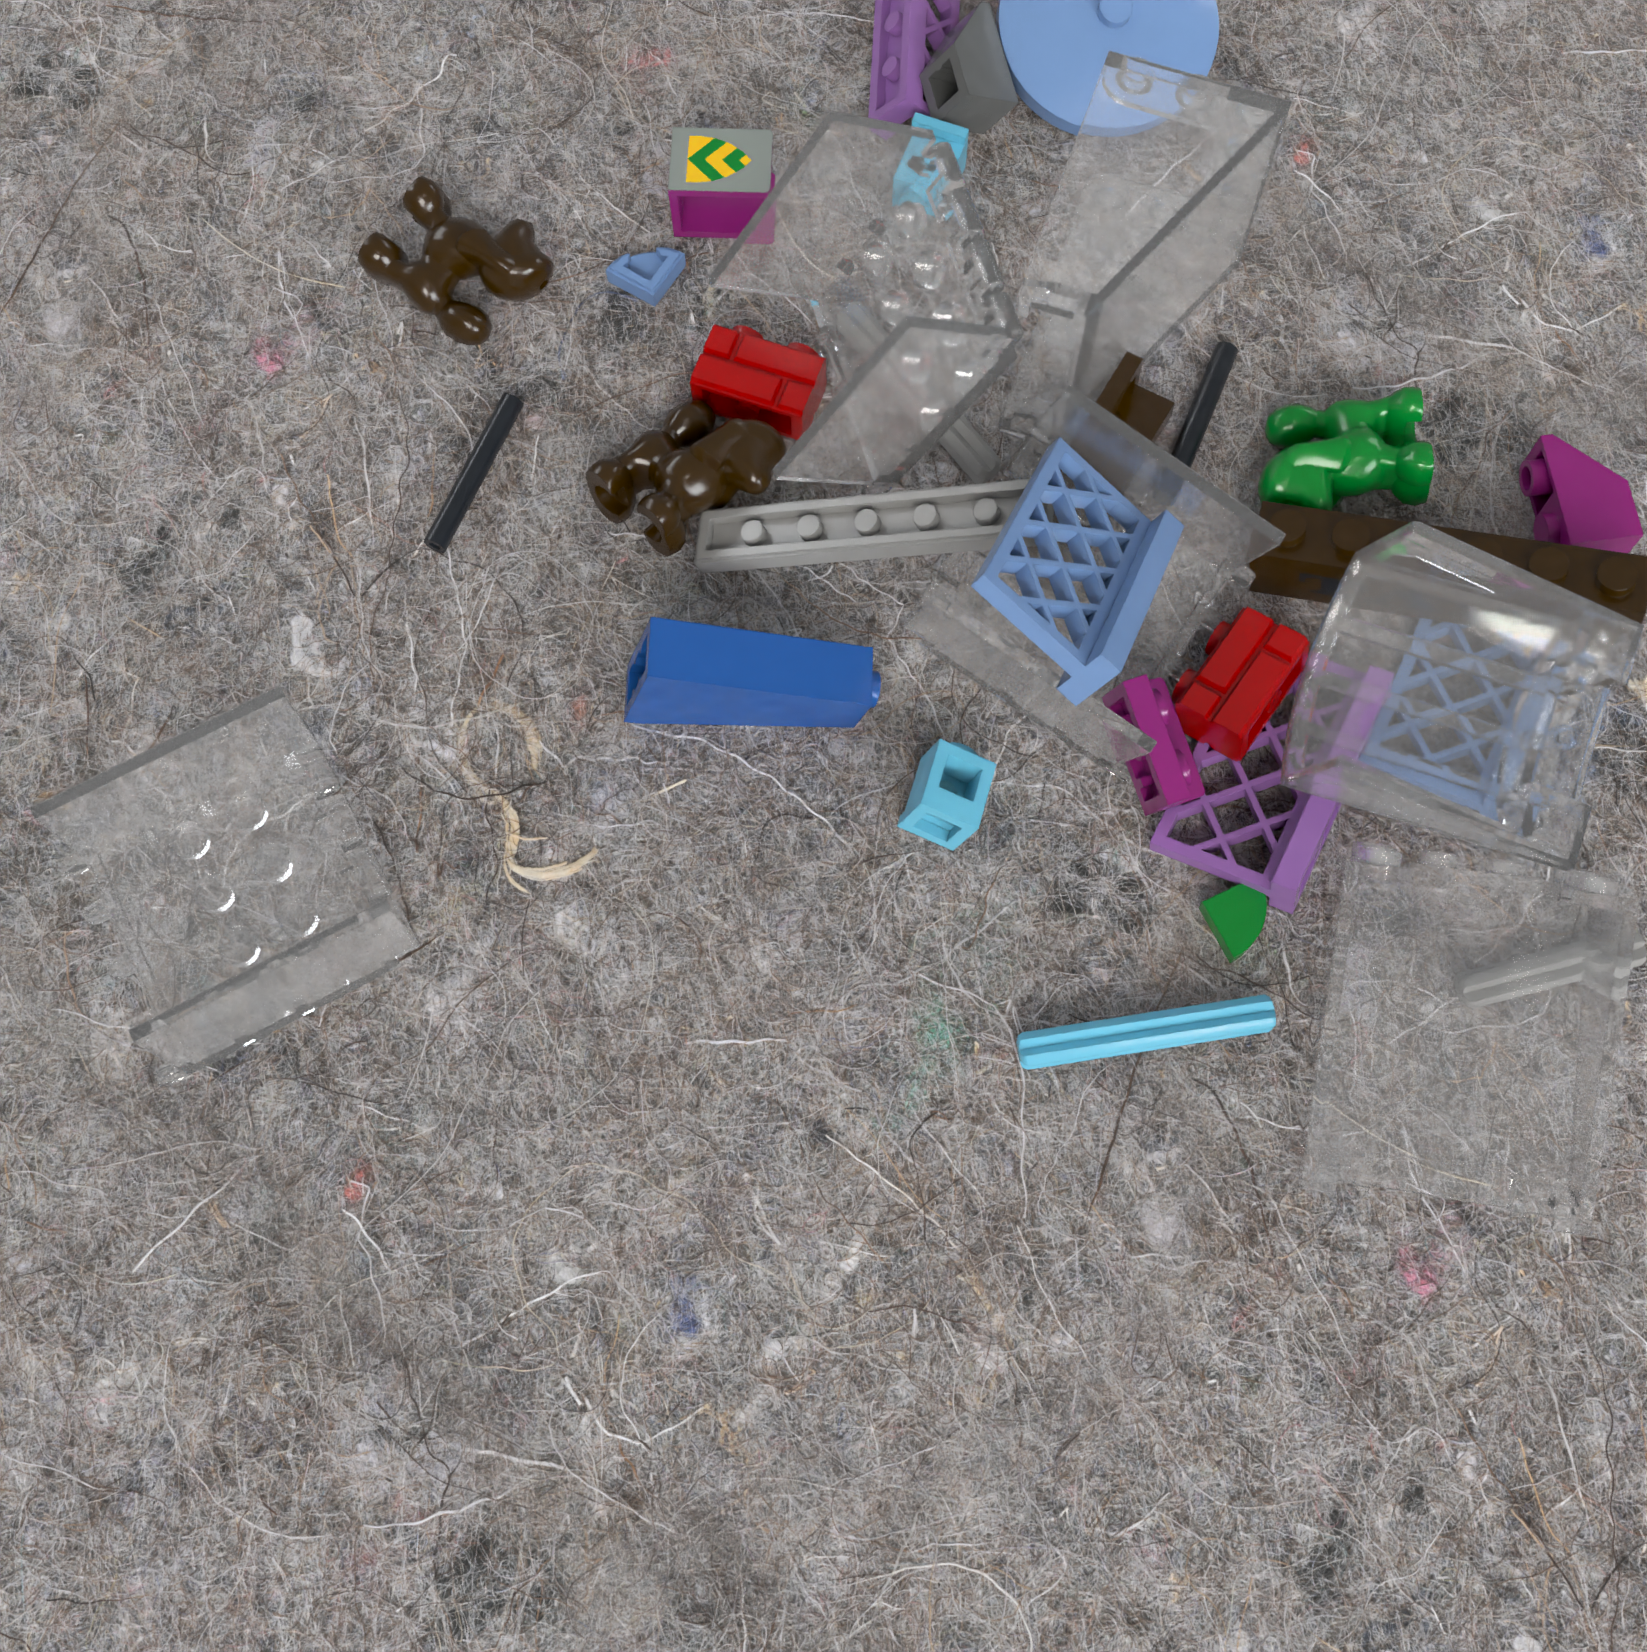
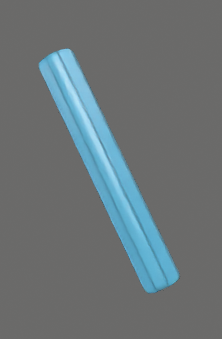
(1146, 1032)

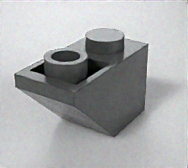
(969, 75)

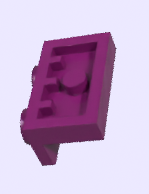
(1168, 772)

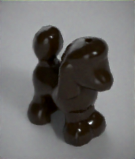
(456, 251)
(685, 479)

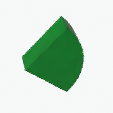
(1235, 918)

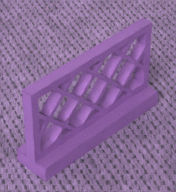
(1291, 857)

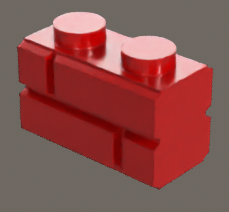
(759, 379)
(1240, 682)

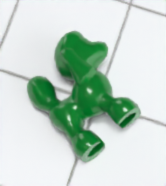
(1361, 451)

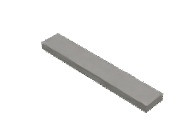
(858, 527)

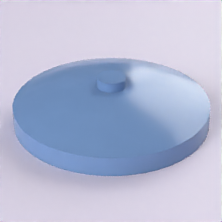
(1062, 45)

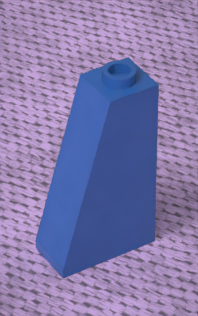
(746, 678)

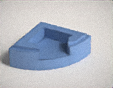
(647, 273)

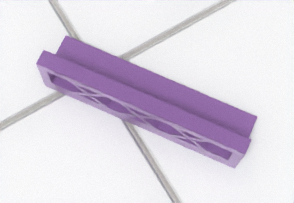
(901, 54)

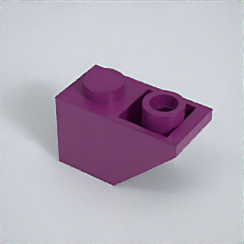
(1578, 498)

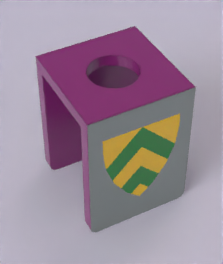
(718, 179)

